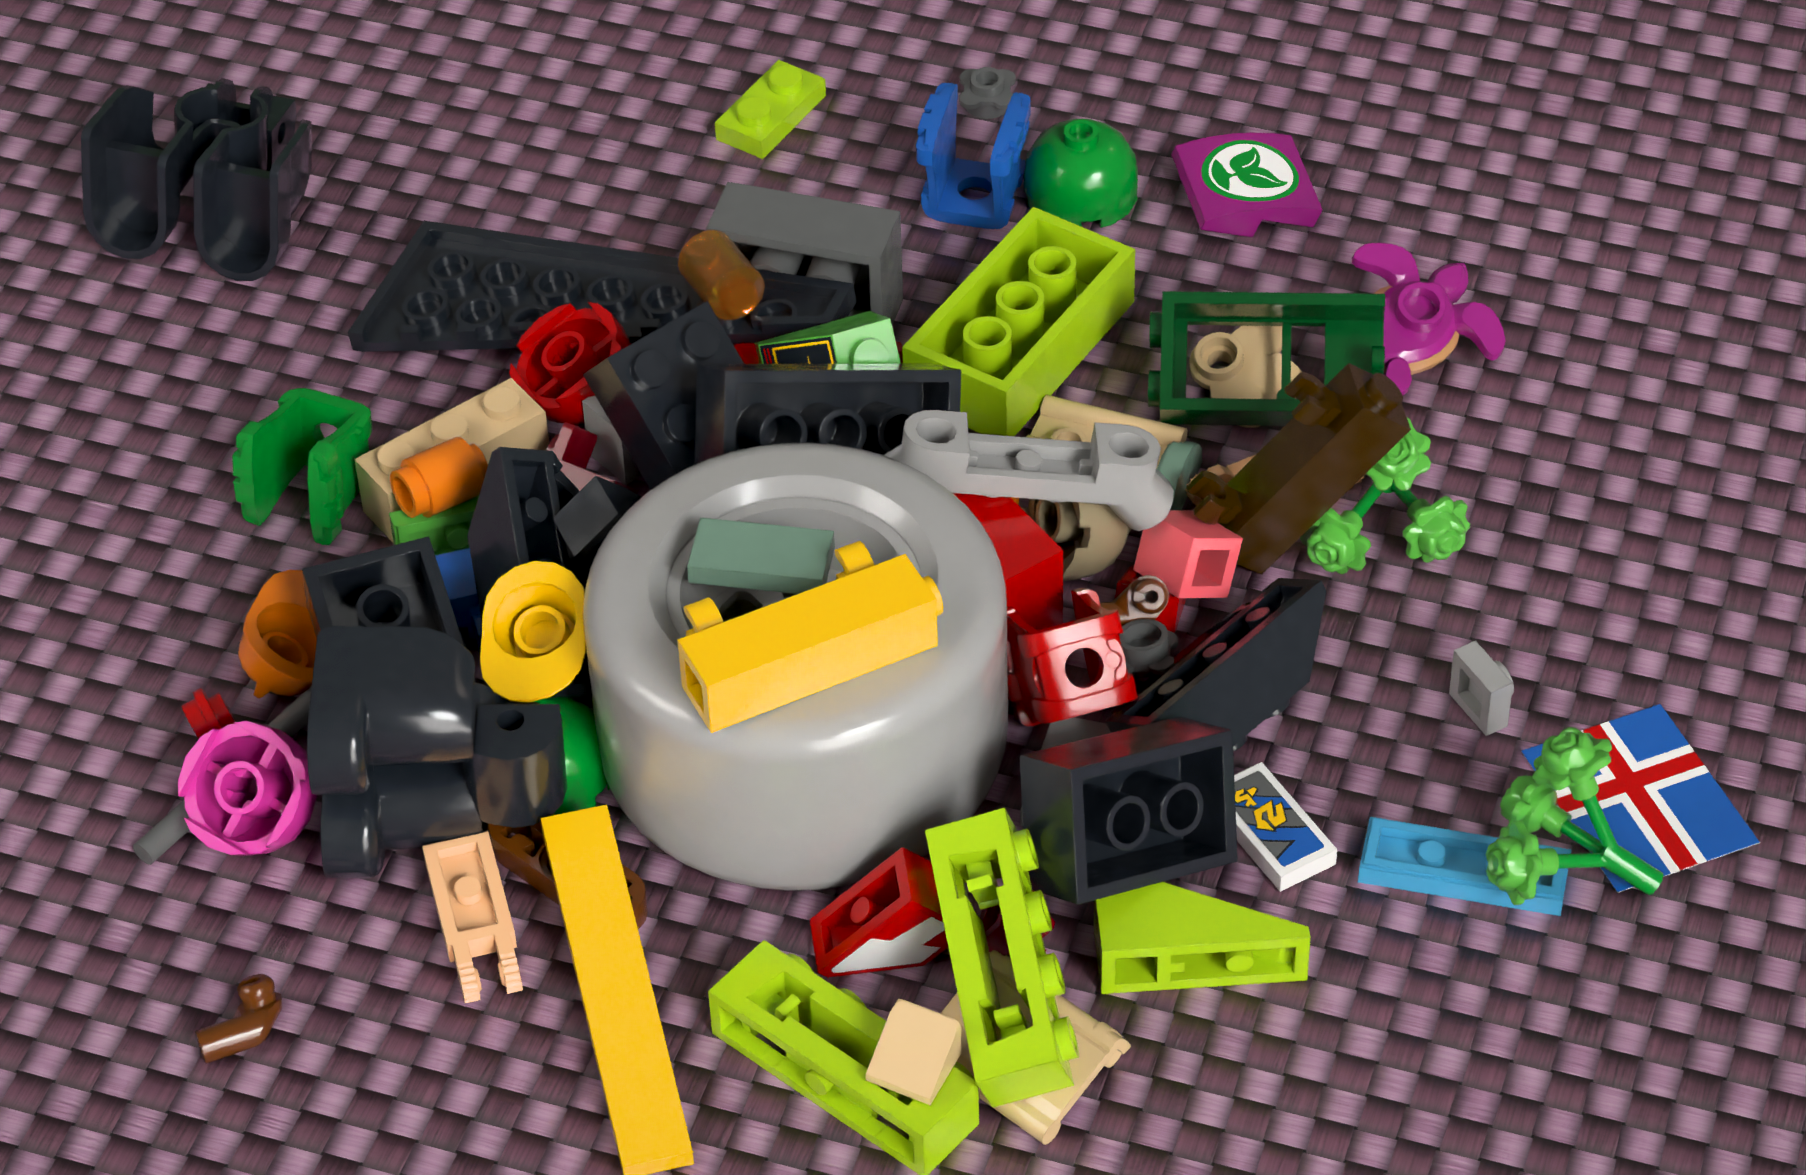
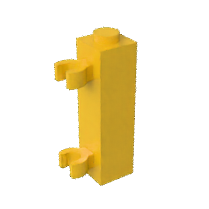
(807, 640)

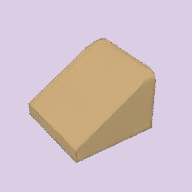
(915, 1051)

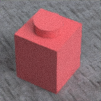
(1189, 555)

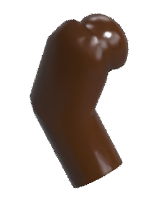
(1140, 600)
(249, 1024)

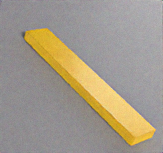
(616, 992)

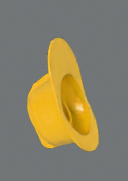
(533, 632)

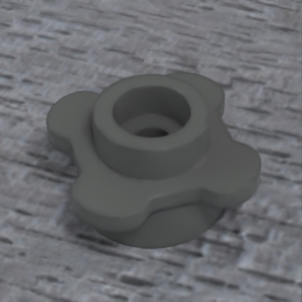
(986, 91)
(1148, 647)

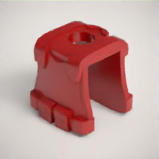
(1038, 661)

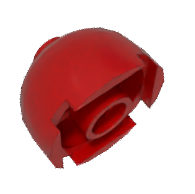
(559, 352)

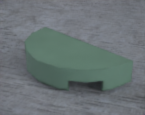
(1178, 466)

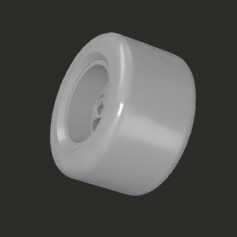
(831, 778)

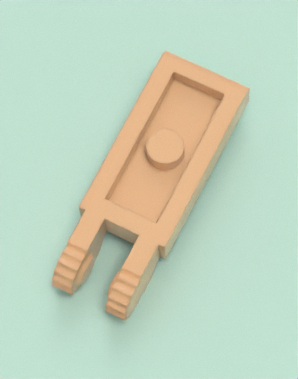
(472, 909)

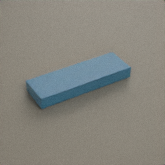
(1446, 865)

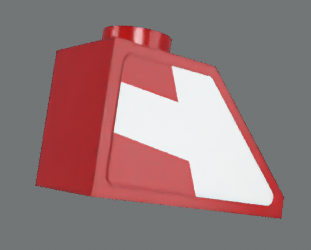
(882, 920)

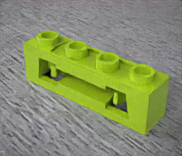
(1026, 1058)
(830, 1063)

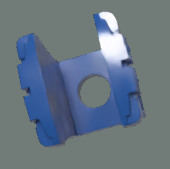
(951, 175)

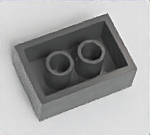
(817, 240)

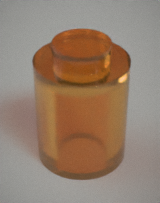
(721, 274)

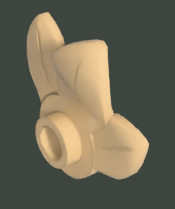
(1253, 362)

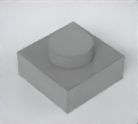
(1481, 687)

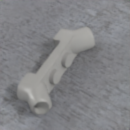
(1109, 470)

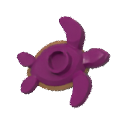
(1421, 316)

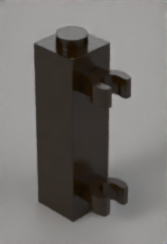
(1307, 465)

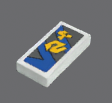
(1278, 830)

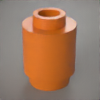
(439, 478)

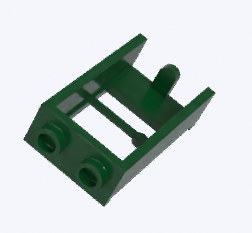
(1351, 336)

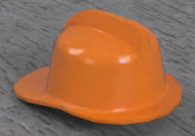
(279, 637)

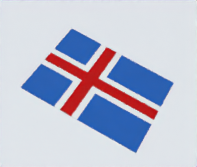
(1657, 797)

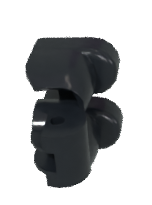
(242, 164)
(419, 748)

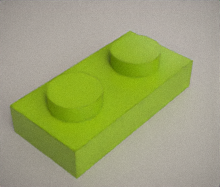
(770, 109)

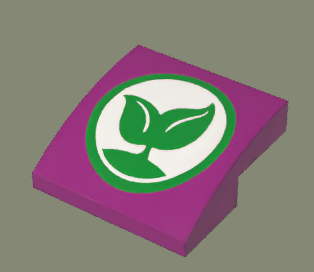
(1245, 180)

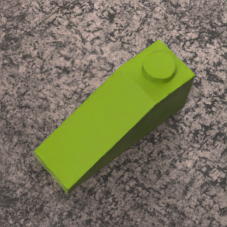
(1190, 940)

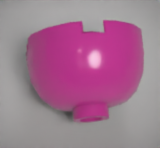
(246, 789)

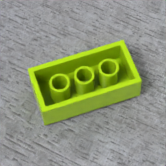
(1027, 318)

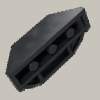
(517, 527)
(1238, 667)

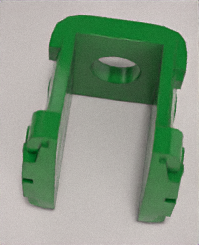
(291, 437)

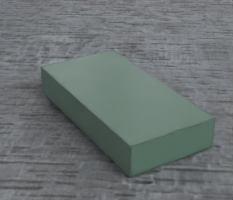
(760, 556)

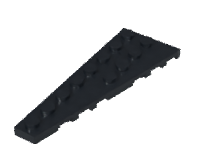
(489, 286)

